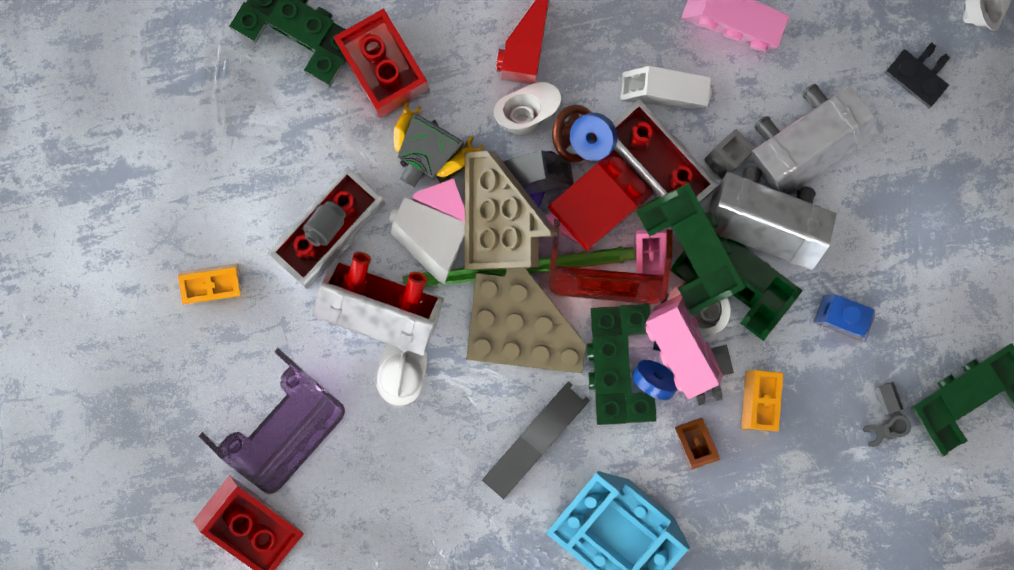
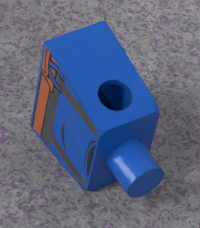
(845, 316)

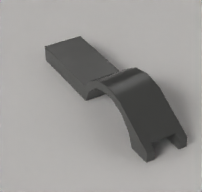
(535, 441)

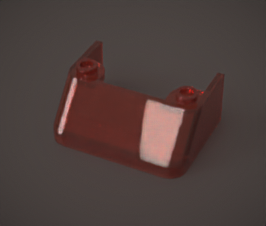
(610, 284)

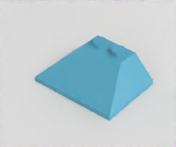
(619, 528)

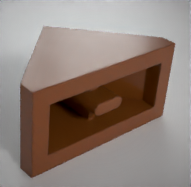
(696, 444)

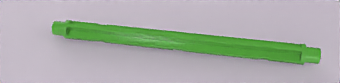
(574, 260)

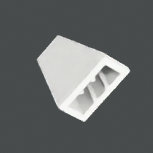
(666, 87)
(428, 236)

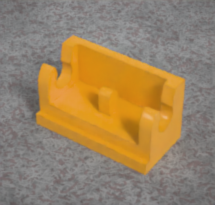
(210, 283)
(762, 400)

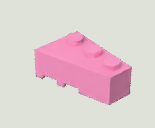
(739, 21)
(683, 347)

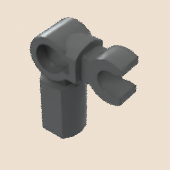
(897, 424)

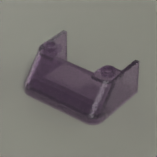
(286, 434)

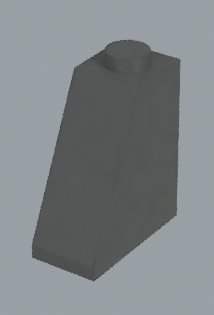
(541, 171)

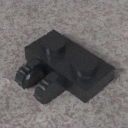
(917, 77)

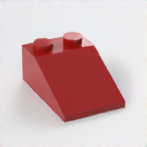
(523, 47)
(381, 63)
(600, 200)
(247, 526)

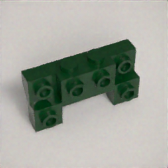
(299, 23)
(696, 234)
(766, 289)
(612, 367)
(964, 394)

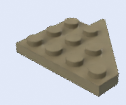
(500, 217)
(521, 325)

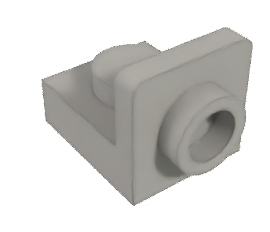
(729, 154)

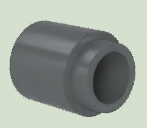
(324, 224)

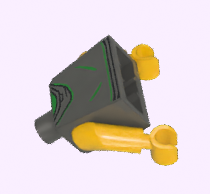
(427, 147)

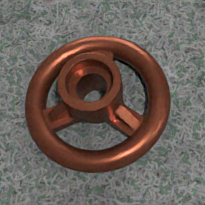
(562, 129)

